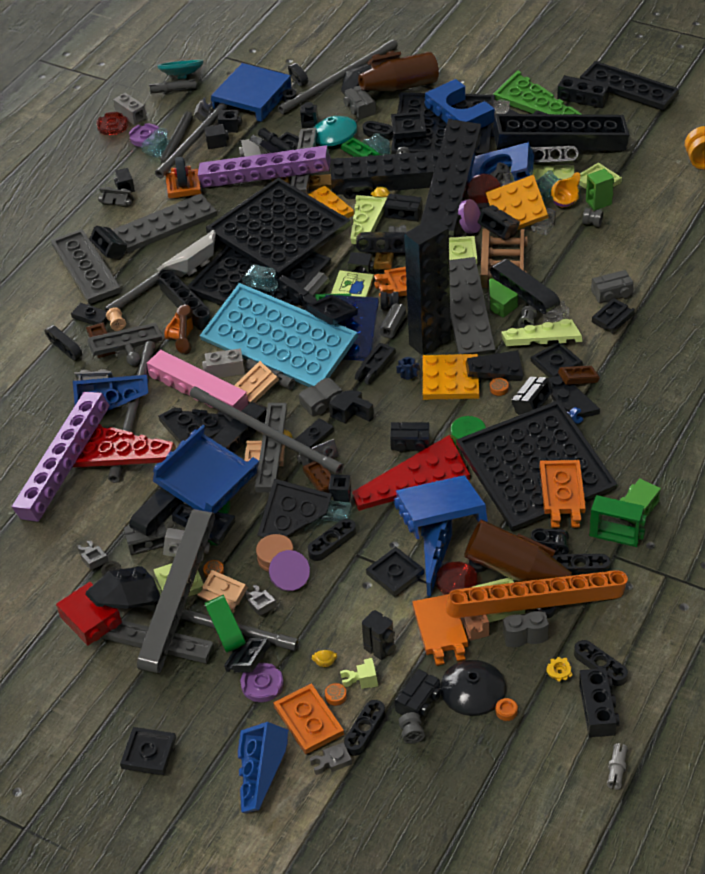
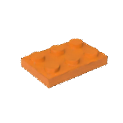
(308, 718)

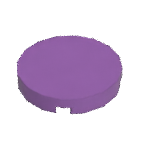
(141, 133)
(469, 216)
(289, 570)
(263, 683)

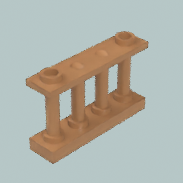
(488, 252)

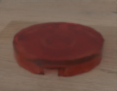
(112, 123)
(480, 185)
(456, 576)

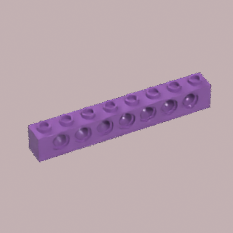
(264, 166)
(60, 456)

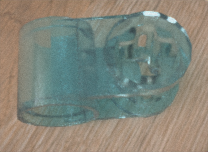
(155, 143)
(378, 143)
(546, 182)
(260, 278)

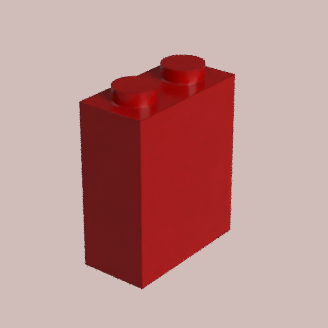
(85, 617)

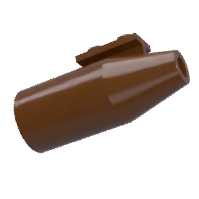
(394, 73)
(512, 554)

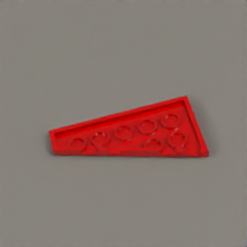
(122, 447)
(430, 465)

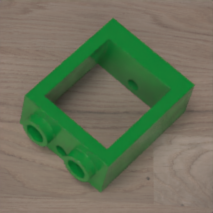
(613, 531)

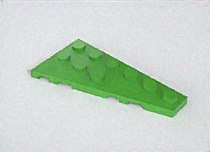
(530, 96)

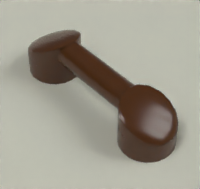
(182, 344)

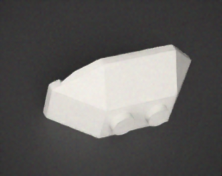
(191, 257)

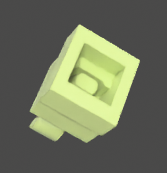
(365, 674)

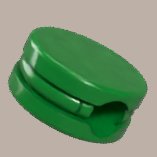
(464, 426)

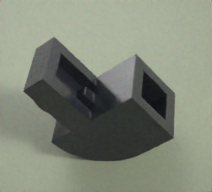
(349, 404)

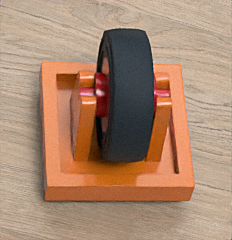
(182, 180)

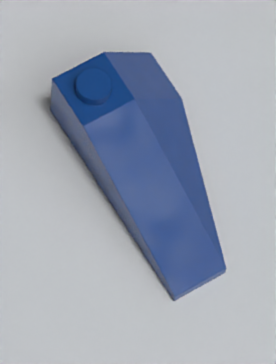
(115, 390)
(436, 542)
(261, 754)

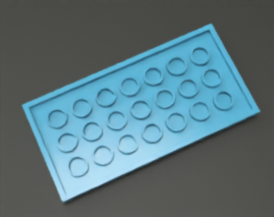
(279, 335)

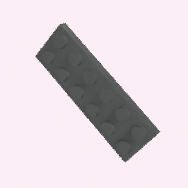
(165, 222)
(85, 266)
(468, 309)

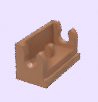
(476, 626)

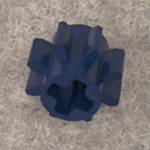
(408, 368)

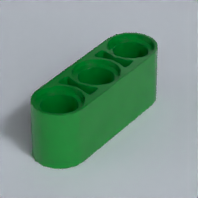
(225, 623)

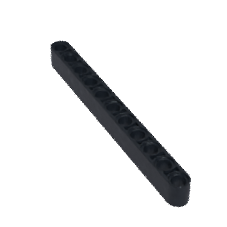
(163, 503)

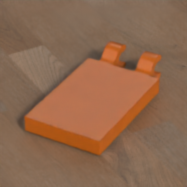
(396, 281)
(562, 490)
(438, 629)

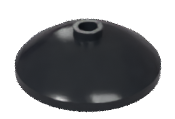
(472, 696)

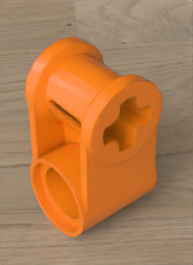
(172, 328)

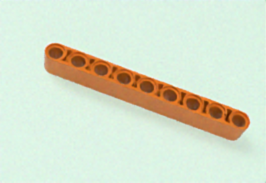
(536, 594)

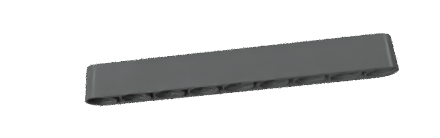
(175, 591)

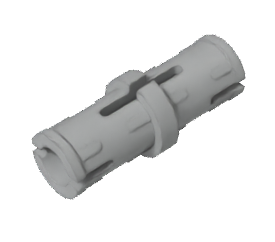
(617, 766)

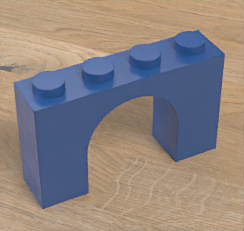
(443, 97)
(517, 157)

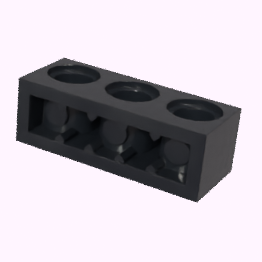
(583, 91)
(595, 711)

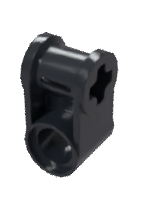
(551, 539)

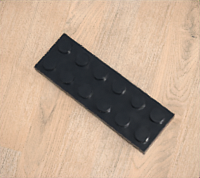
(631, 85)

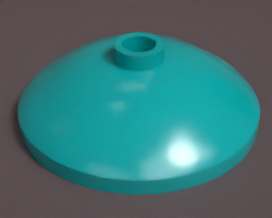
(180, 68)
(335, 130)

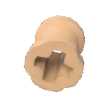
(114, 315)

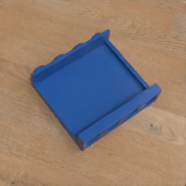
(252, 90)
(203, 472)
(438, 503)

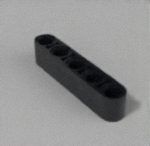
(549, 152)
(388, 246)
(525, 286)
(181, 295)

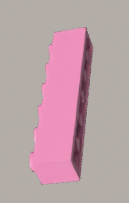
(185, 376)

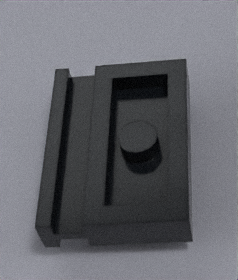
(613, 315)
(248, 656)

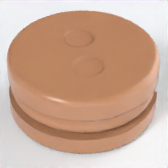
(269, 547)

